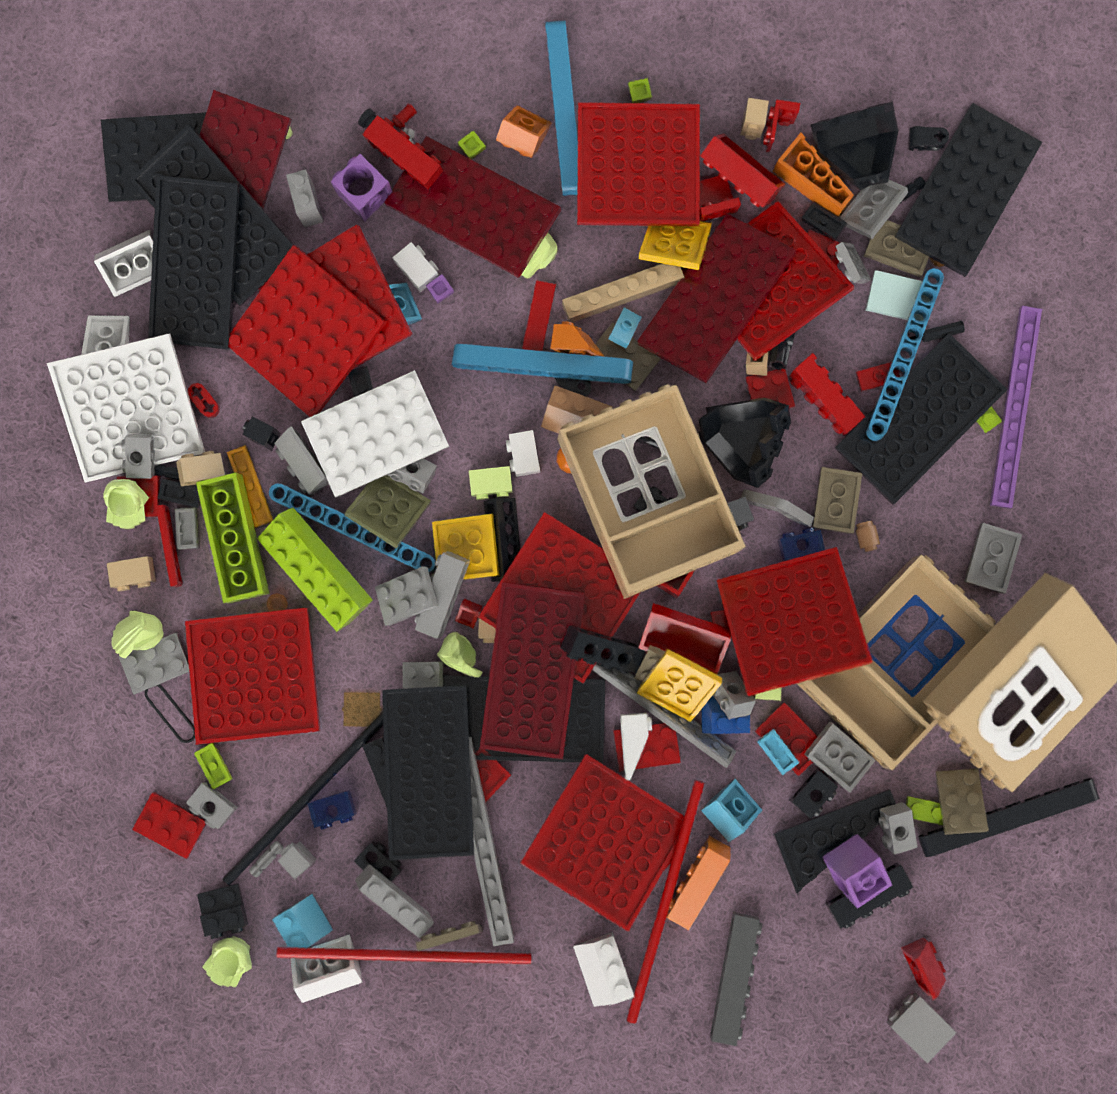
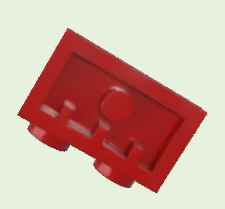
(782, 112)
(716, 199)

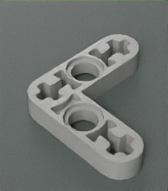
(780, 505)

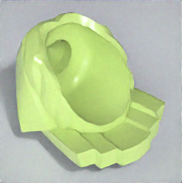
(543, 256)
(124, 503)
(136, 632)
(459, 654)
(228, 961)

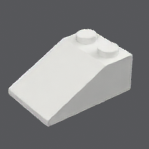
(105, 332)
(634, 736)

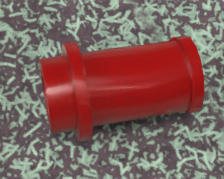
(404, 116)

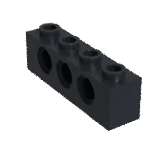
(602, 649)

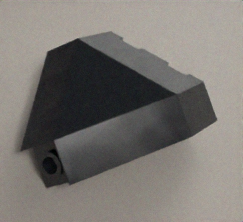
(859, 144)
(746, 437)

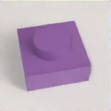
(439, 288)

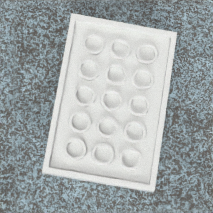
(375, 434)

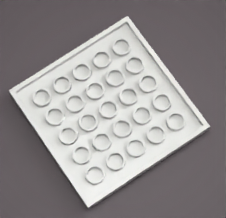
(125, 393)

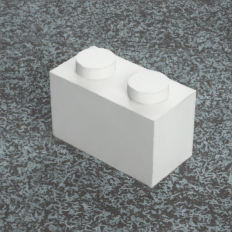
(415, 266)
(524, 453)

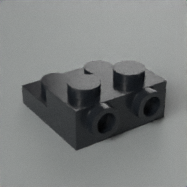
(222, 911)

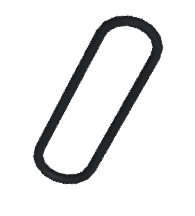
(180, 711)

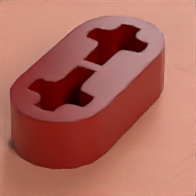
(207, 397)

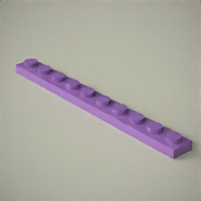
(1015, 407)

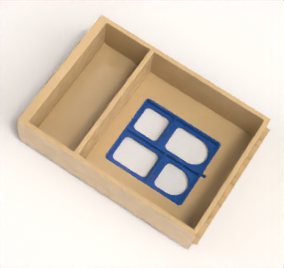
(869, 698)

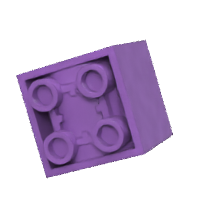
(364, 204)
(857, 870)

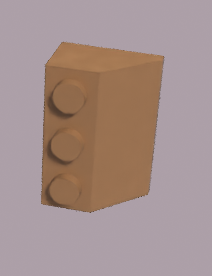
(569, 407)

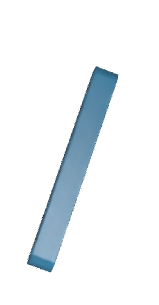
(563, 105)
(908, 345)
(542, 363)
(343, 525)

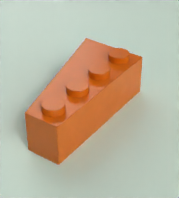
(812, 177)
(699, 882)

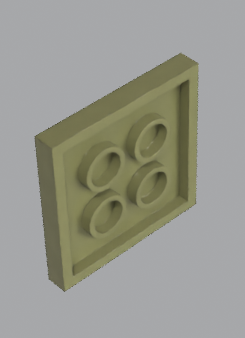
(388, 509)

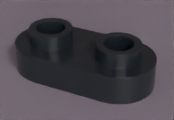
(572, 385)

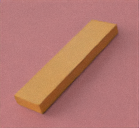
(242, 464)

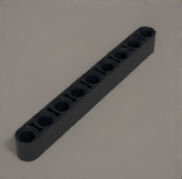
(1014, 816)

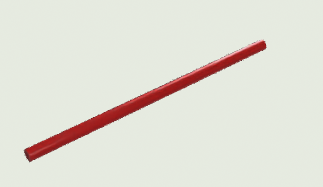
(665, 901)
(403, 955)

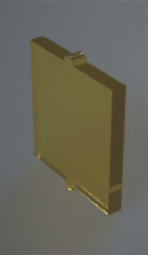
(360, 708)

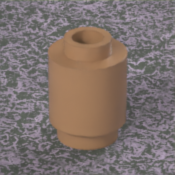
(867, 536)

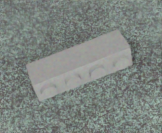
(446, 586)
(394, 901)

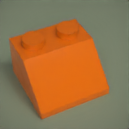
(523, 131)
(572, 340)

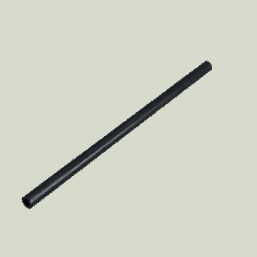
(299, 805)

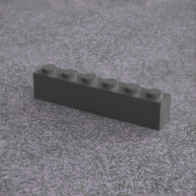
(734, 979)

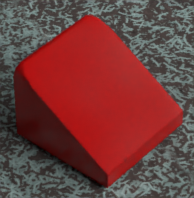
(468, 613)

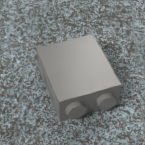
(304, 198)
(920, 1027)

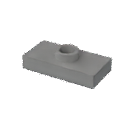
(186, 528)

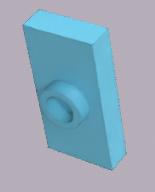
(624, 328)
(777, 752)

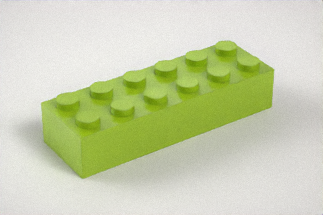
(232, 538)
(314, 569)

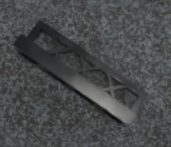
(495, 507)

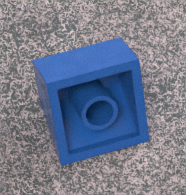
(716, 722)

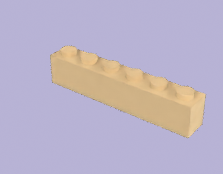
(621, 291)

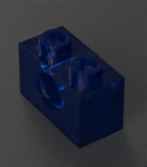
(789, 549)
(319, 809)

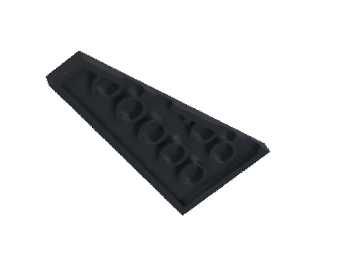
(807, 842)

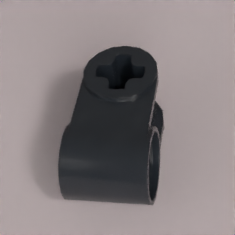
(924, 138)

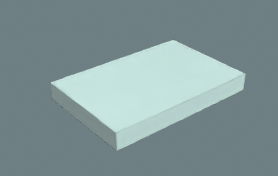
(893, 295)

